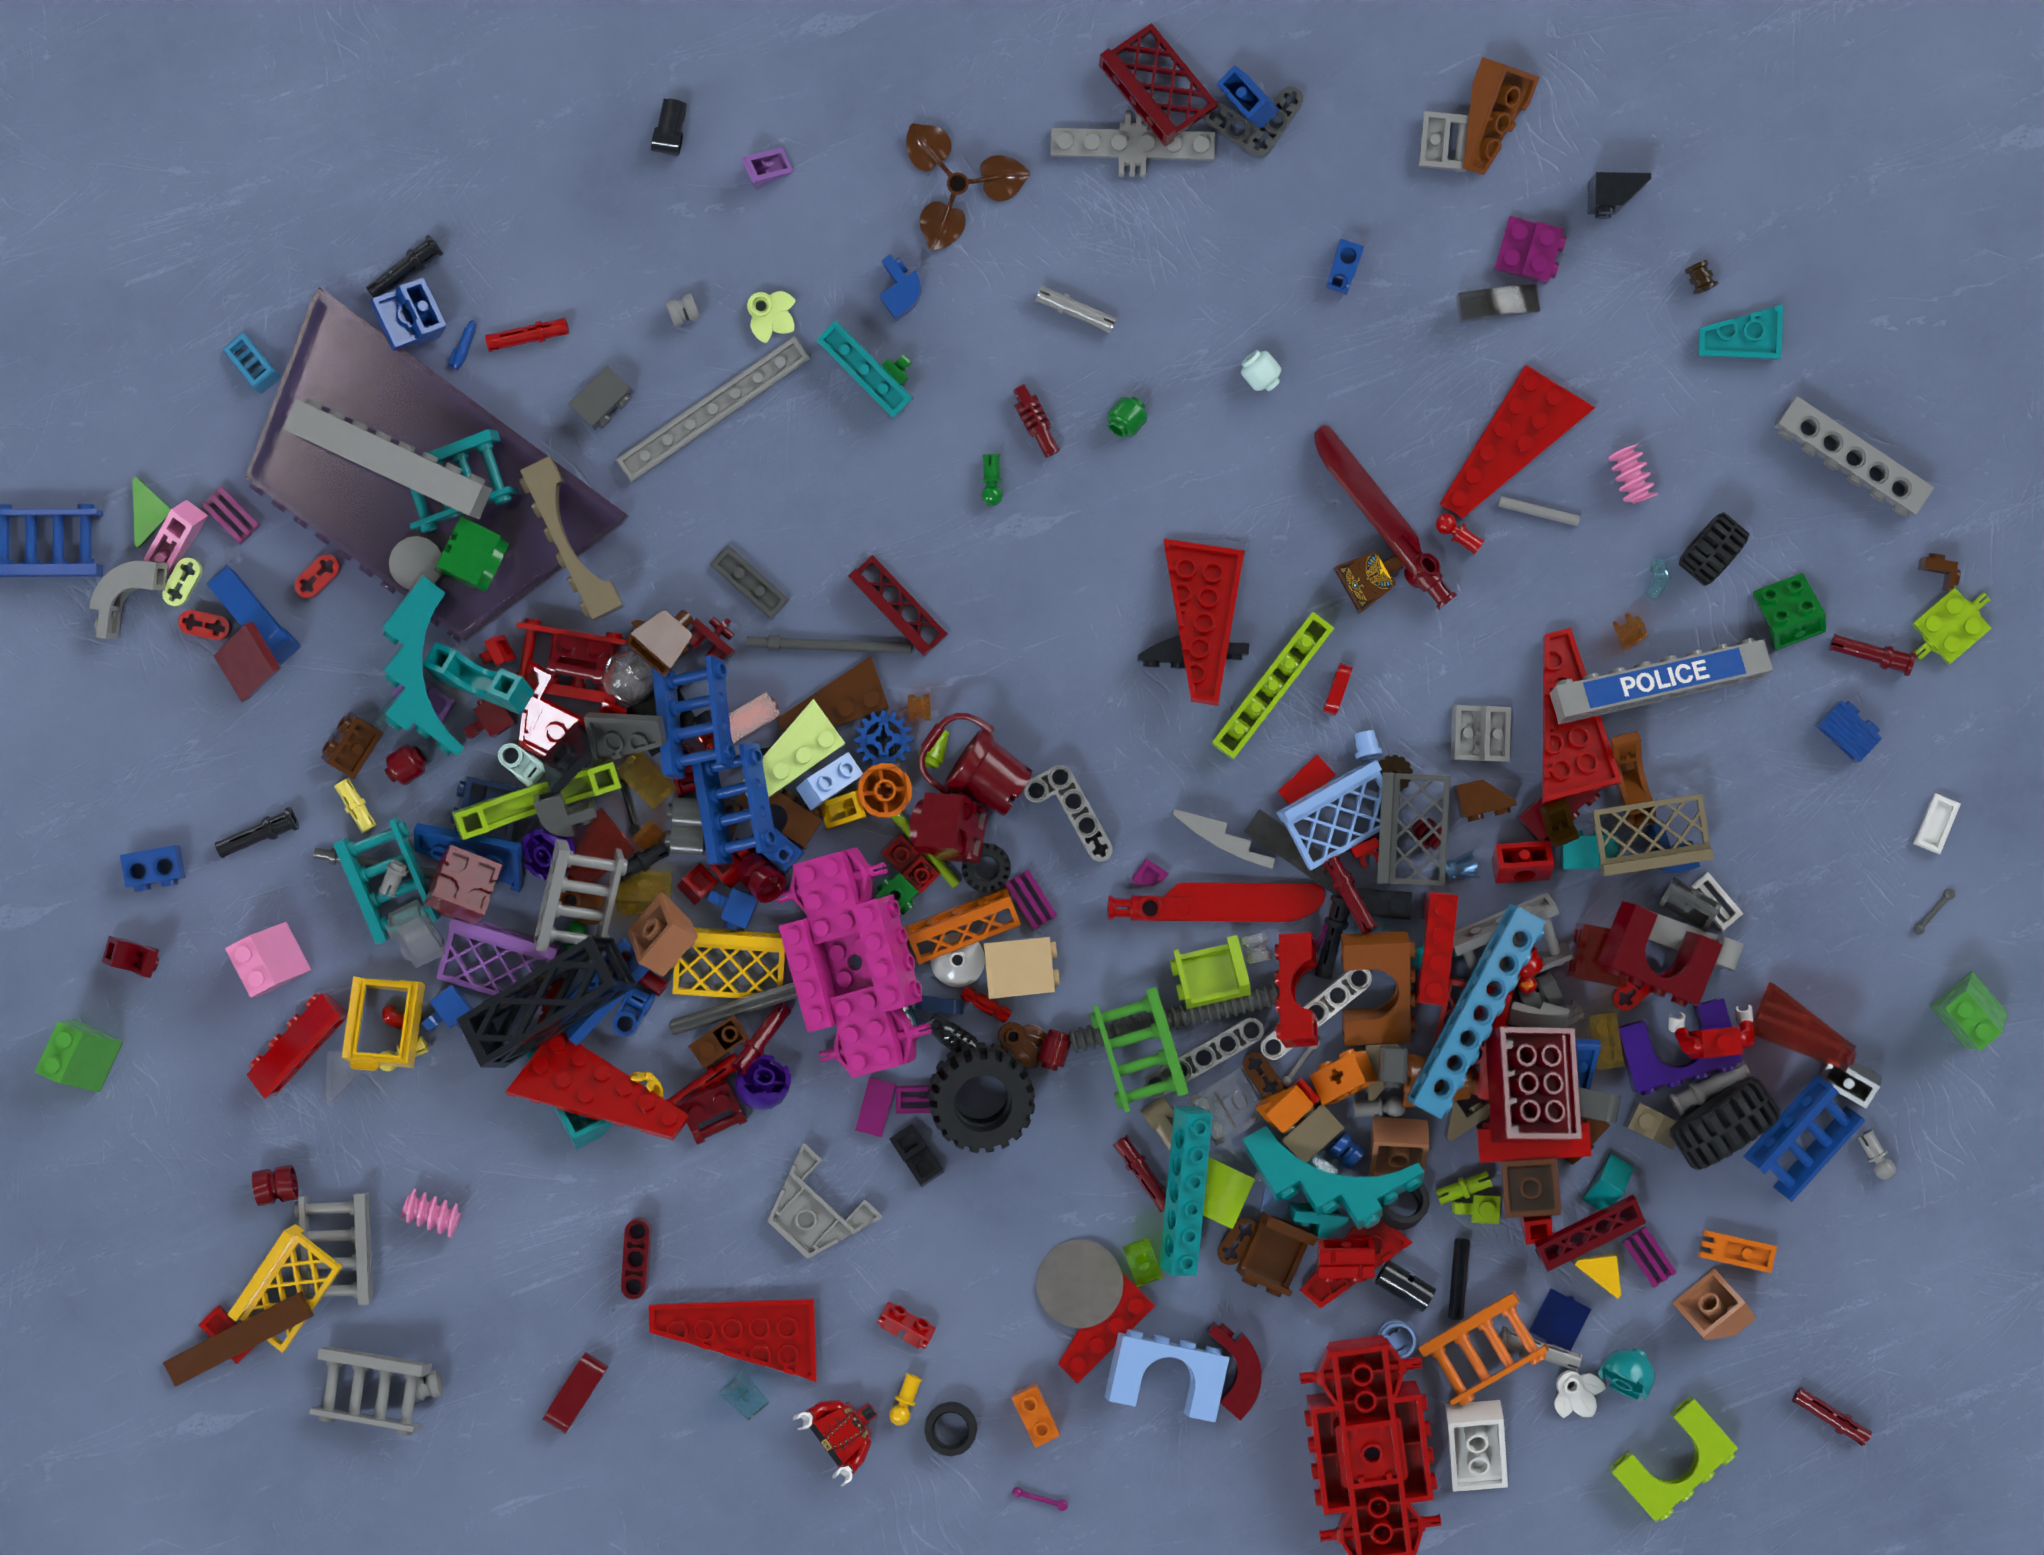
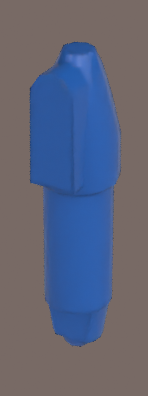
(460, 353)

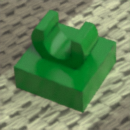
(897, 370)

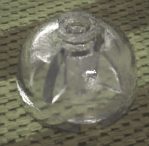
(628, 677)

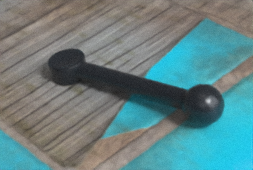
(634, 828)

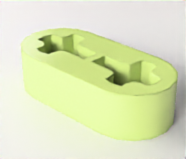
(176, 579)

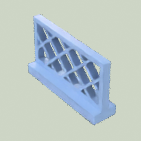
(1323, 797)

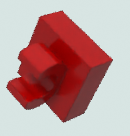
(498, 651)
(1364, 849)

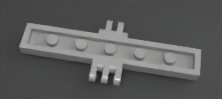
(1131, 145)

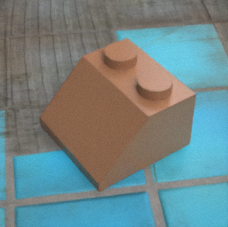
(661, 935)
(1397, 1144)

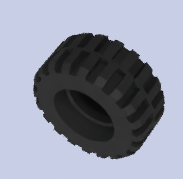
(1725, 1123)
(987, 1131)

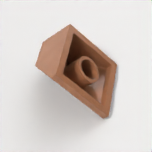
(1714, 1308)

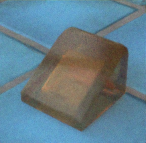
(648, 835)

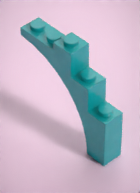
(412, 705)
(1325, 1191)

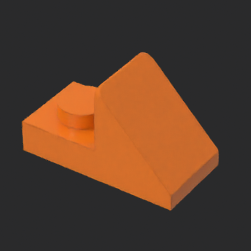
(1284, 1108)

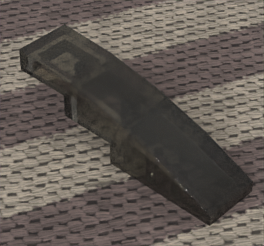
(1279, 841)

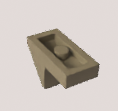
(1459, 1123)

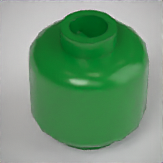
(1127, 417)

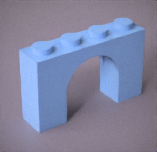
(1135, 1353)

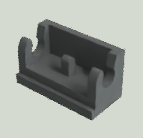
(1690, 904)

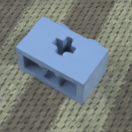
(829, 781)

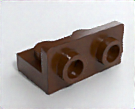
(351, 745)

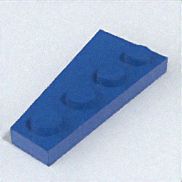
(435, 840)

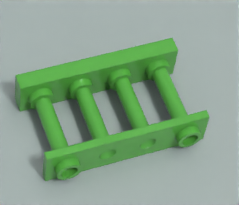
(1158, 1030)

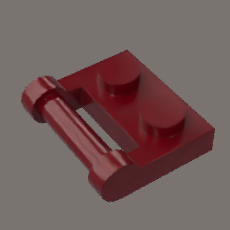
(582, 653)
(709, 1103)

